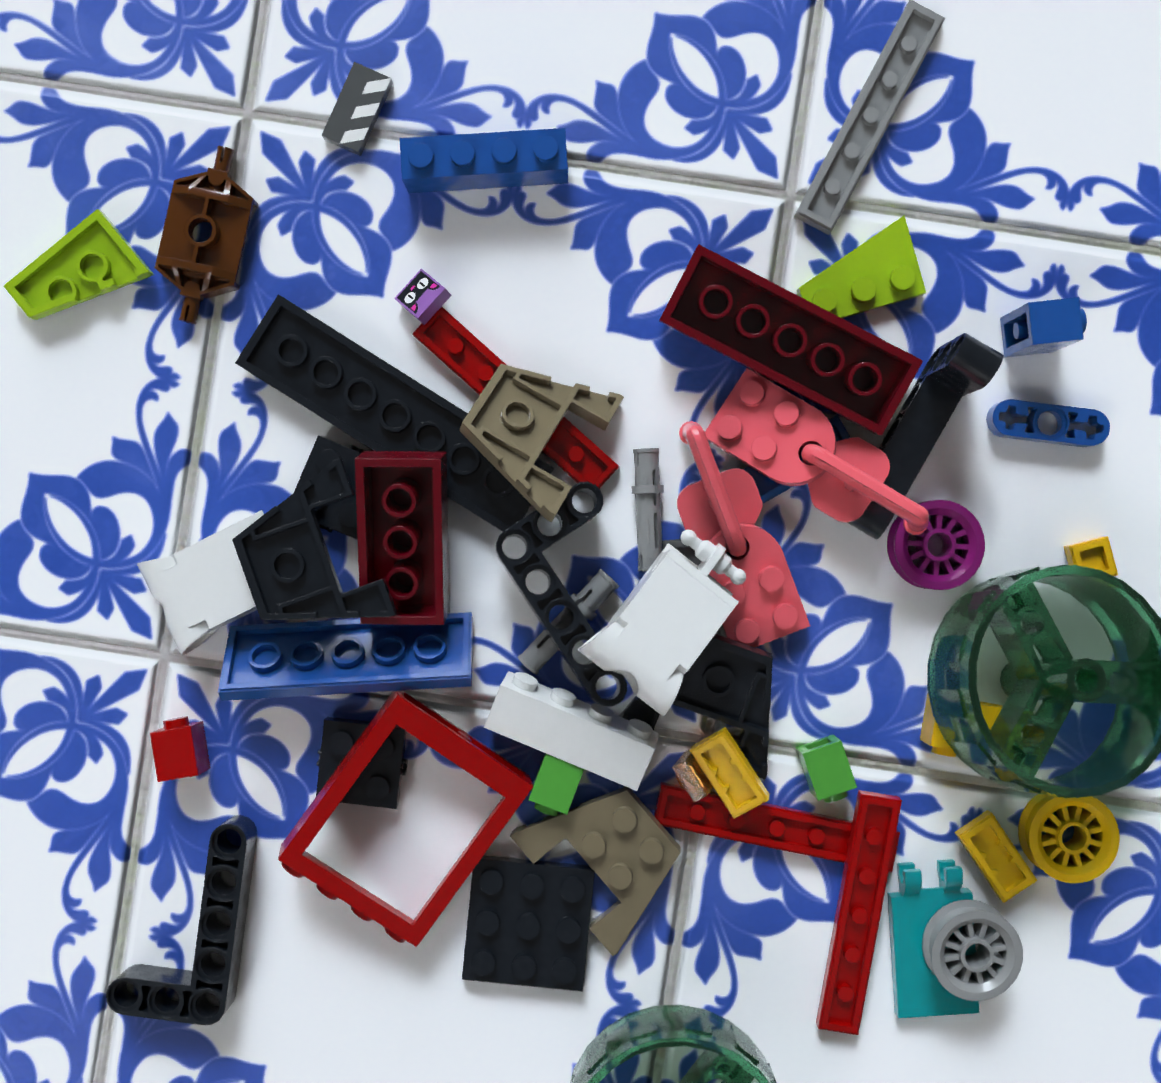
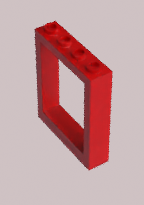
(451, 743)

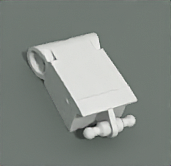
(201, 586)
(667, 621)

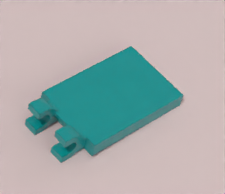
(914, 984)

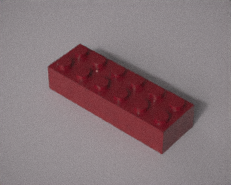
(790, 340)

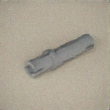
(648, 500)
(588, 601)

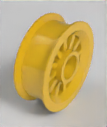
(1094, 860)

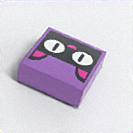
(423, 296)

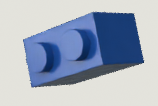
(1043, 327)

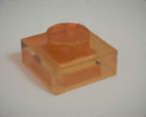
(691, 777)

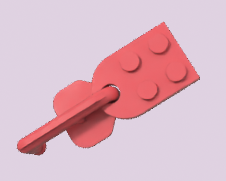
(771, 427)
(725, 512)

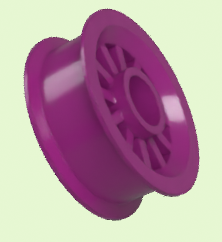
(966, 564)

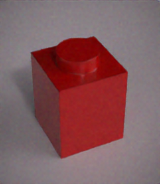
(180, 749)

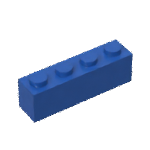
(484, 160)

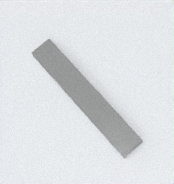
(869, 117)

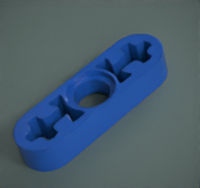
(1074, 437)

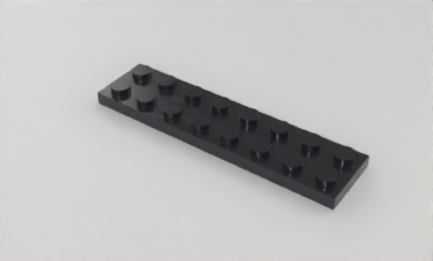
(376, 405)

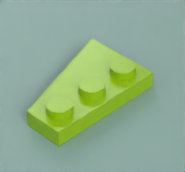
(77, 269)
(870, 276)

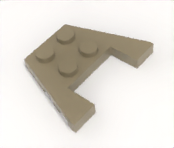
(518, 418)
(620, 845)

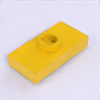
(729, 772)
(995, 856)

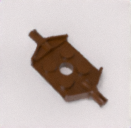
(212, 265)

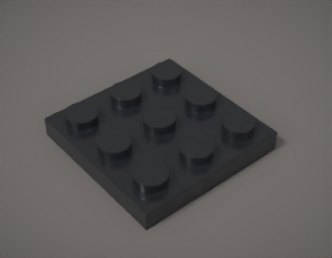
(528, 923)

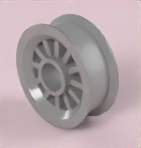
(996, 941)

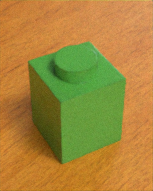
(826, 768)
(555, 785)

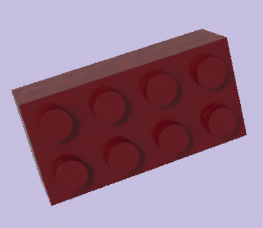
(404, 532)

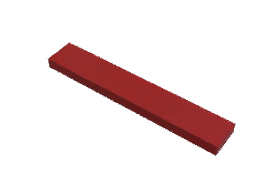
(477, 365)
(762, 826)
(858, 912)

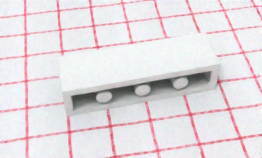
(572, 729)

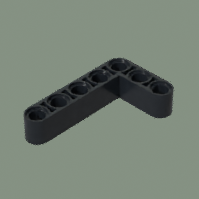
(949, 374)
(556, 593)
(211, 937)

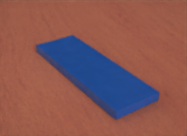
(345, 658)

